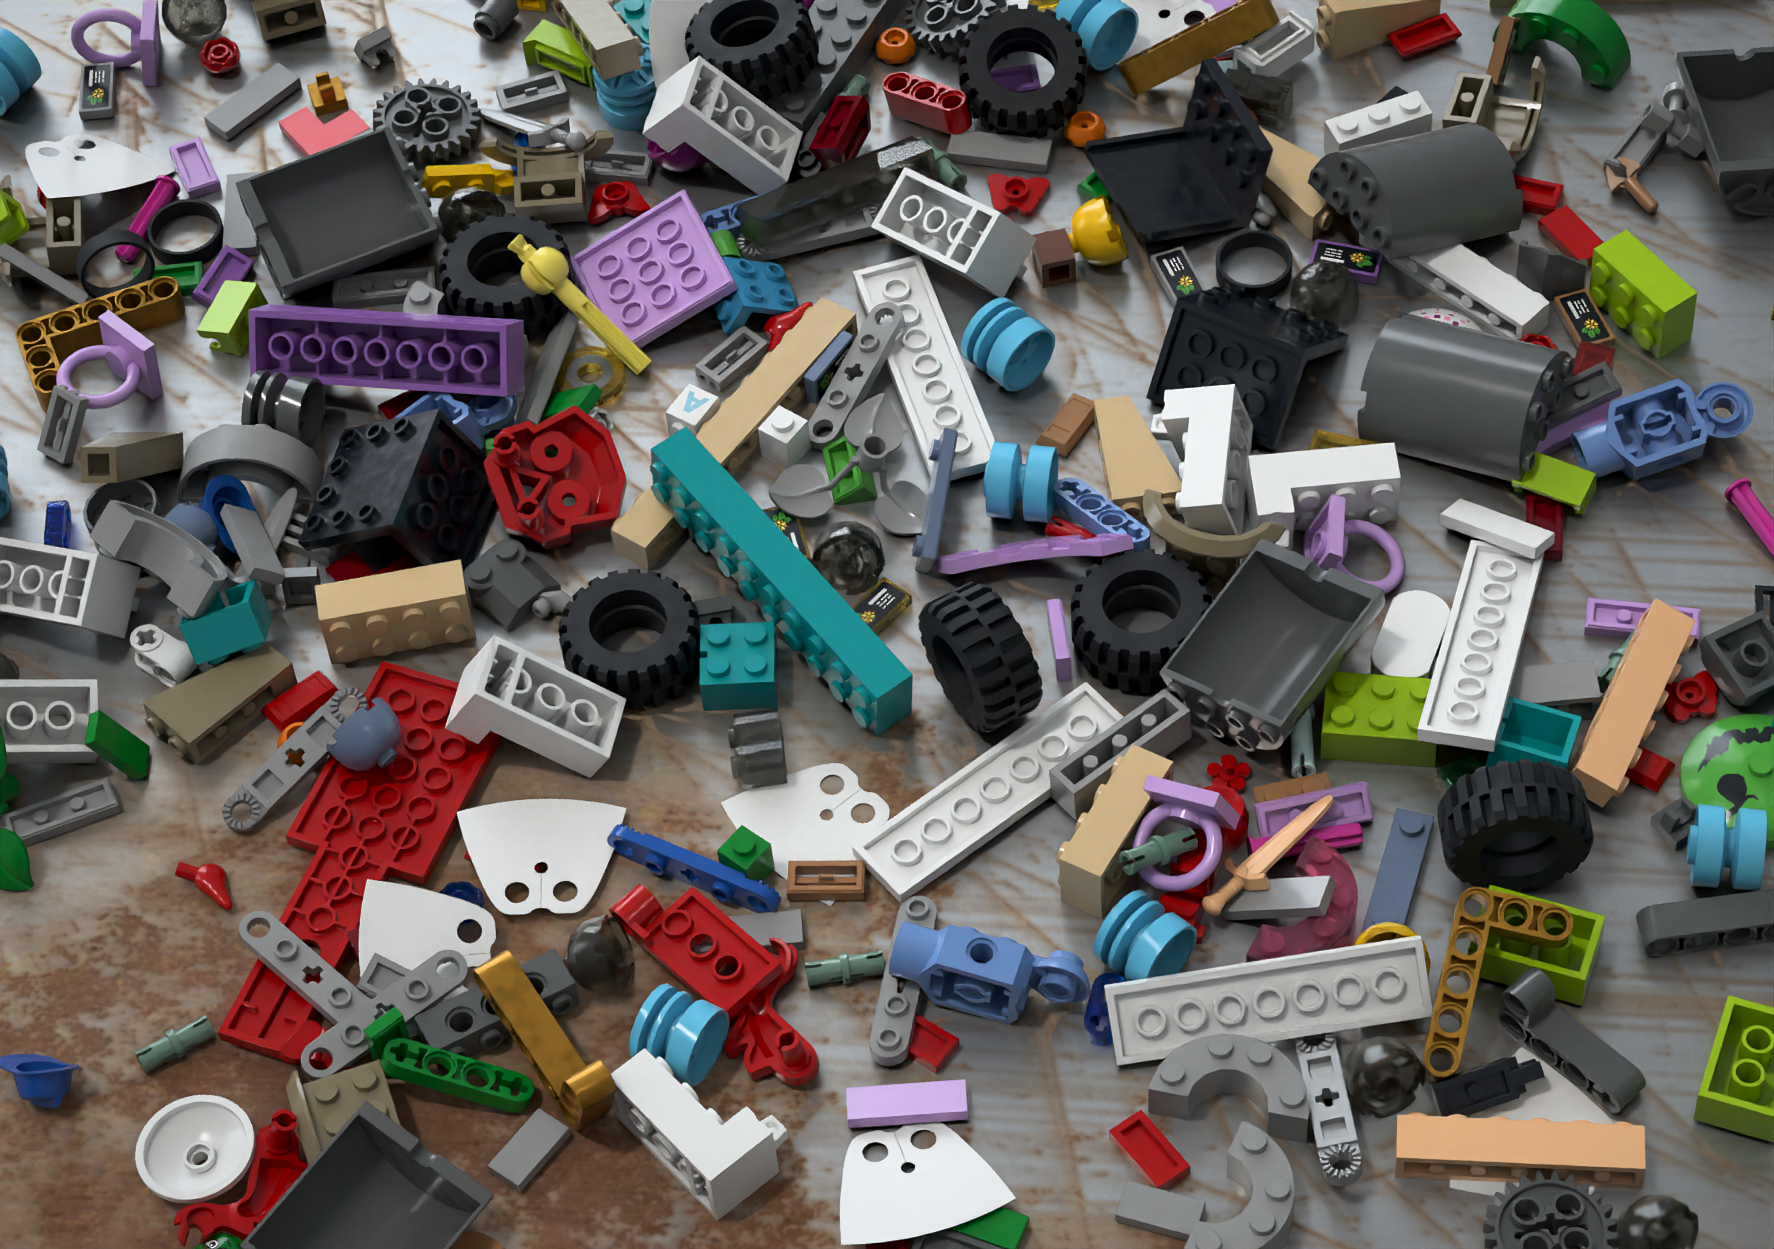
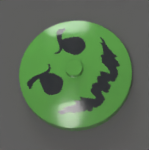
(1732, 767)

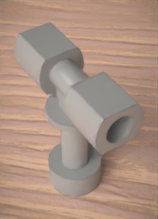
(1673, 119)

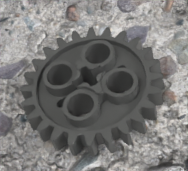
(946, 21)
(429, 118)
(1543, 1201)

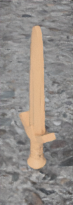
(1251, 873)

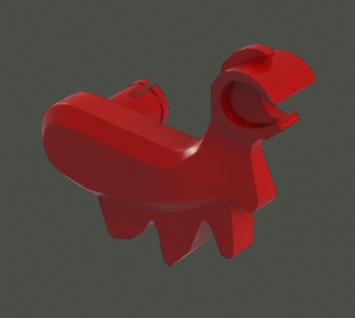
(766, 1037)
(269, 1177)

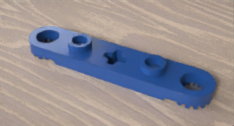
(693, 869)

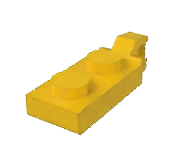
(442, 179)

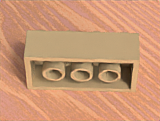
(395, 611)
(1090, 861)

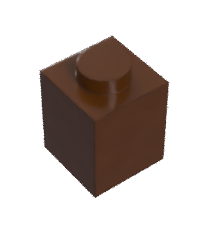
(1054, 258)

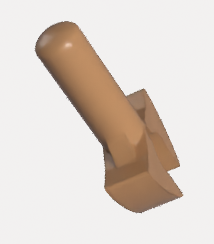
(1631, 184)

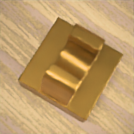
(327, 94)

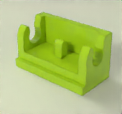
(229, 316)
(1559, 482)

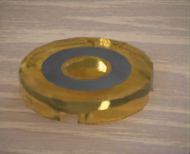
(592, 361)

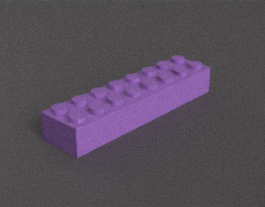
(389, 349)

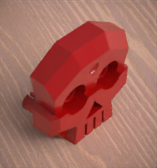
(583, 469)

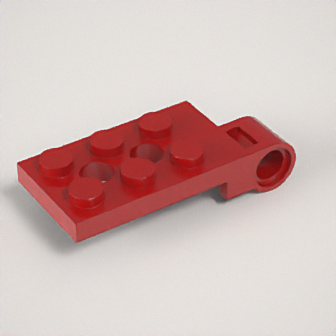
(676, 932)

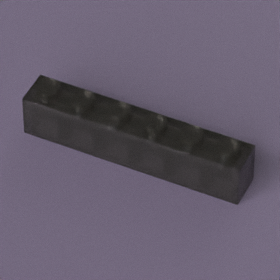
(832, 192)

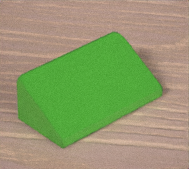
(856, 485)

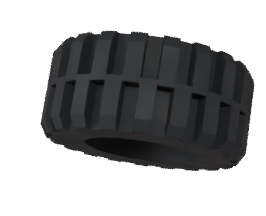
(1015, 32)
(756, 43)
(485, 253)
(1126, 584)
(625, 603)
(980, 656)
(1515, 825)

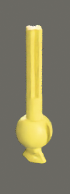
(547, 272)

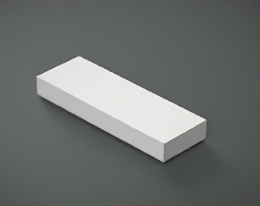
(1497, 528)

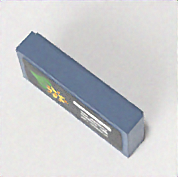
(824, 369)

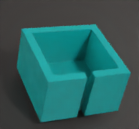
(229, 628)
(738, 666)
(1535, 734)

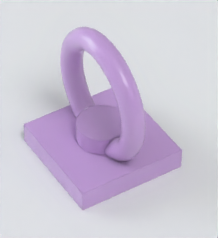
(144, 39)
(129, 357)
(1328, 541)
(1190, 808)

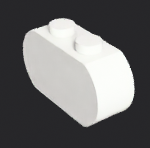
(1411, 636)

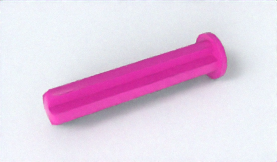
(159, 197)
(1753, 510)
(1336, 836)

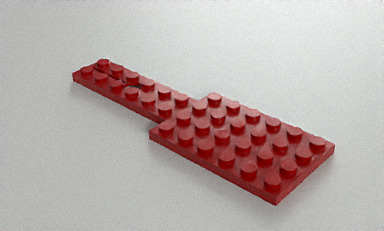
(365, 830)

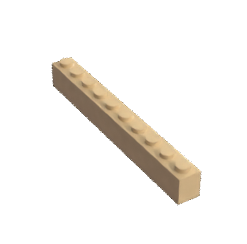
(732, 432)

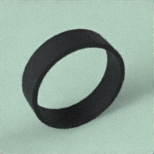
(179, 209)
(1262, 239)
(106, 240)

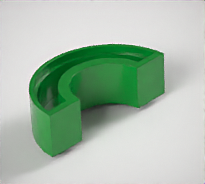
(1581, 29)

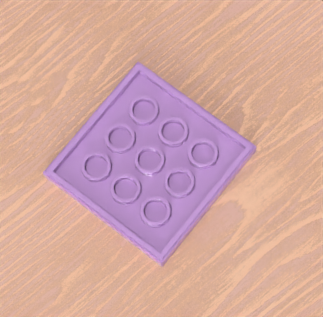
(654, 270)

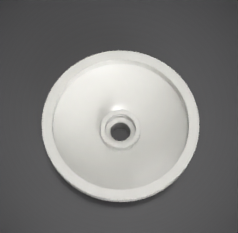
(193, 1132)

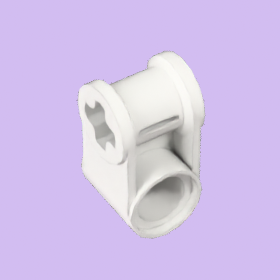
(162, 655)

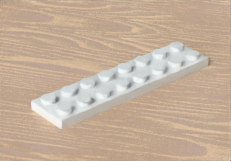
(928, 364)
(1480, 648)
(982, 796)
(1271, 998)

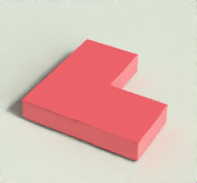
(313, 136)

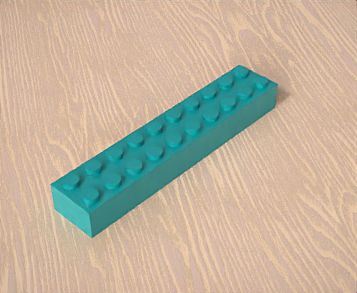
(781, 582)

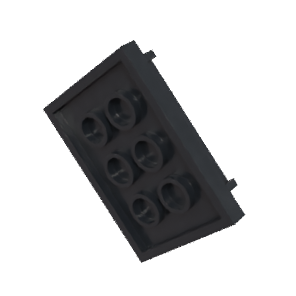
(1188, 175)
(1244, 342)
(406, 481)

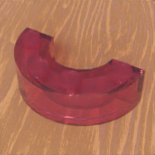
(1314, 932)

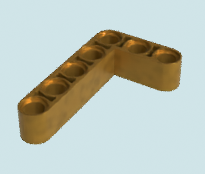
(1197, 43)
(77, 327)
(1469, 966)
(577, 1089)

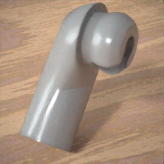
(1265, 210)
(550, 603)

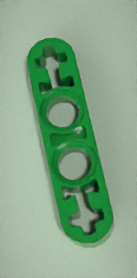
(455, 1081)

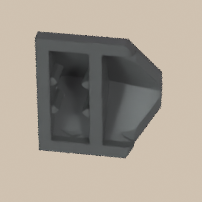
(1550, 271)

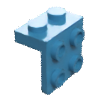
(761, 290)

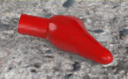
(778, 324)
(209, 880)

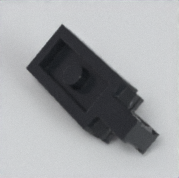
(1484, 1086)

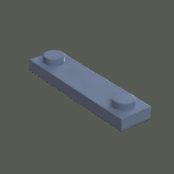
(927, 545)
(1399, 868)

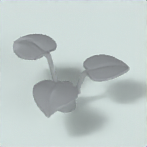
(875, 432)

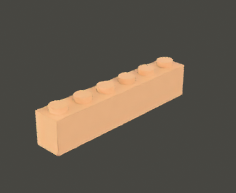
(1630, 702)
(1506, 1148)

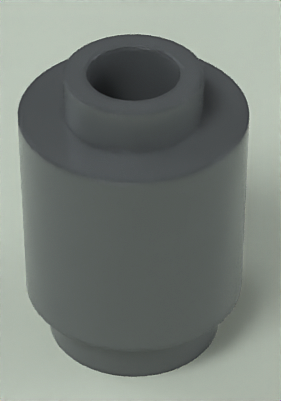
(495, 17)

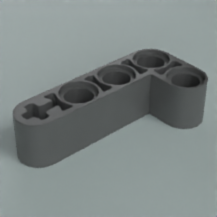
(1565, 1044)

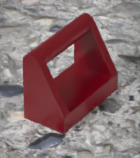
(842, 131)

